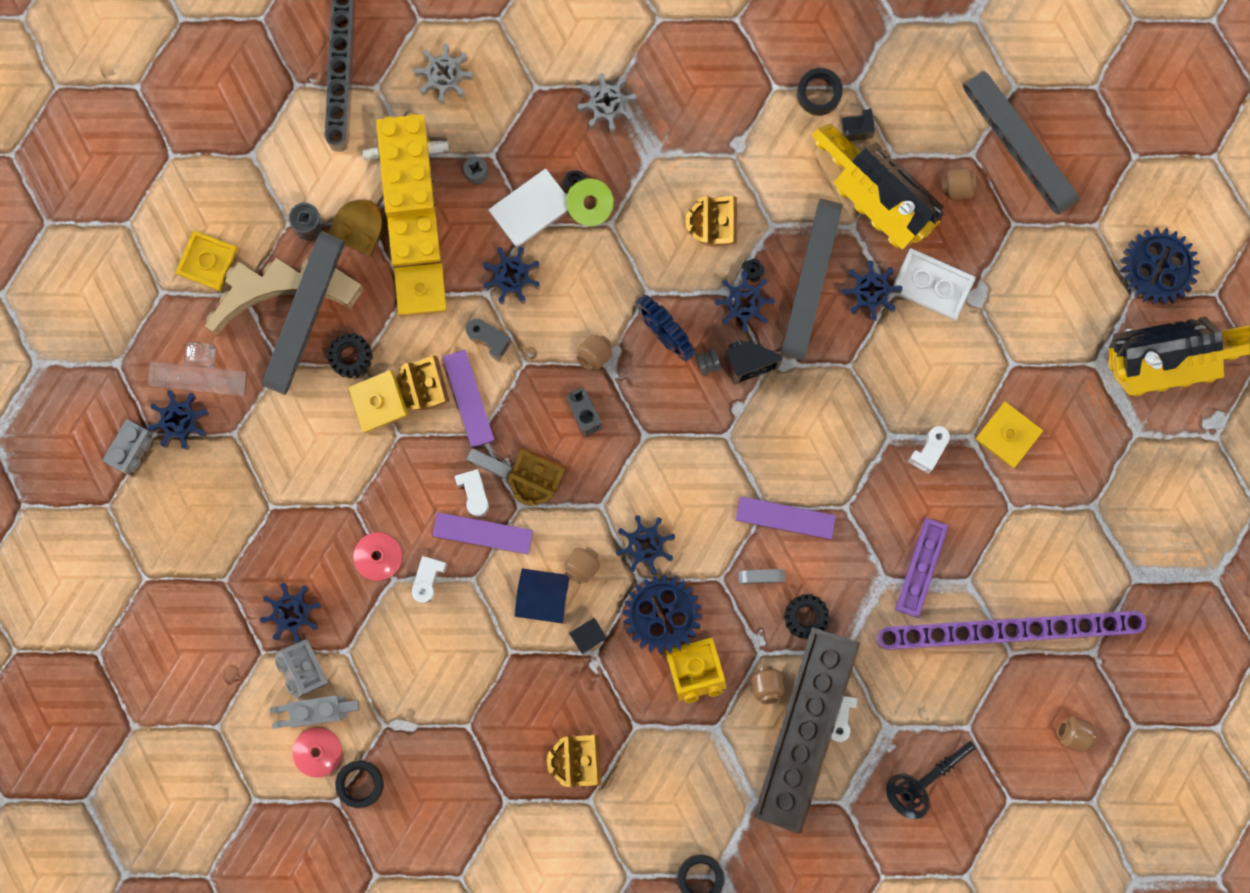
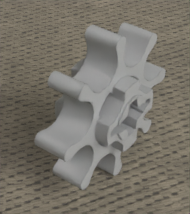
(446, 65)
(615, 99)

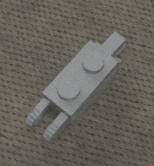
(315, 711)

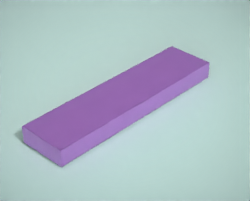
(468, 399)
(785, 518)
(482, 533)
(921, 567)

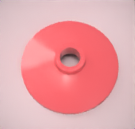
(388, 563)
(329, 756)

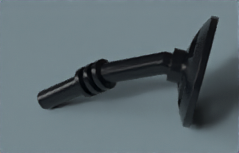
(913, 790)

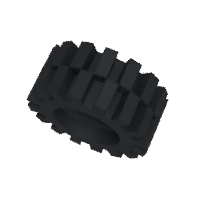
(360, 365)
(812, 602)

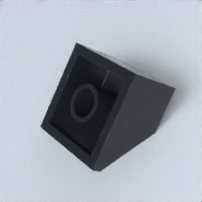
(750, 360)

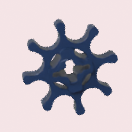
(520, 271)
(882, 290)
(734, 292)
(169, 416)
(651, 534)
(284, 623)

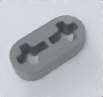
(489, 464)
(761, 576)

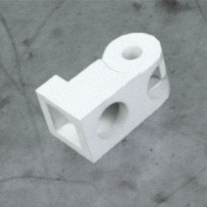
(935, 444)
(477, 501)
(423, 587)
(842, 730)

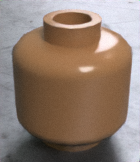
(960, 184)
(594, 352)
(582, 565)
(768, 685)
(1076, 734)

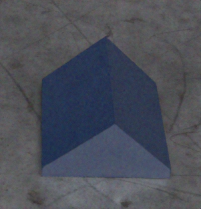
(541, 596)

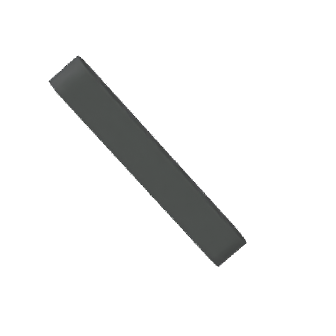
(343, 80)
(1020, 142)
(811, 279)
(303, 312)

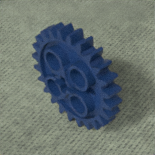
(1140, 256)
(668, 331)
(643, 624)

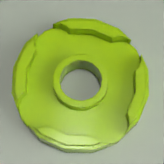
(603, 205)

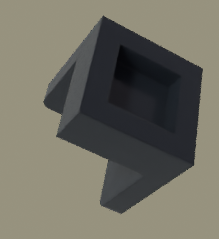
(859, 126)
(588, 636)

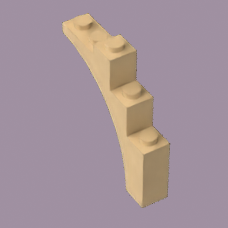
(278, 280)

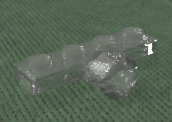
(198, 373)

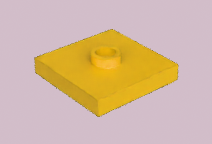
(206, 260)
(420, 289)
(378, 401)
(1008, 435)

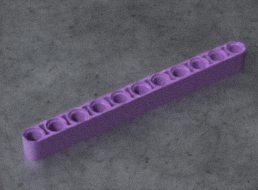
(1022, 626)

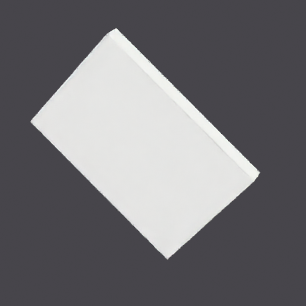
(530, 208)
(933, 284)

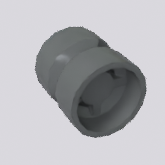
(306, 221)

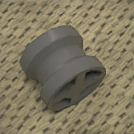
(477, 175)
(708, 362)

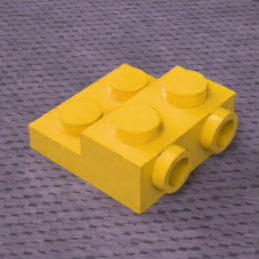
(696, 670)

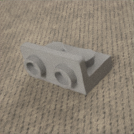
(128, 447)
(300, 669)

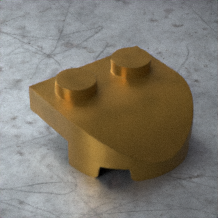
(713, 220)
(359, 225)
(422, 384)
(534, 477)
(576, 761)

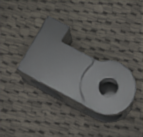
(482, 332)
(584, 412)

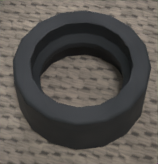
(827, 75)
(341, 778)
(700, 859)

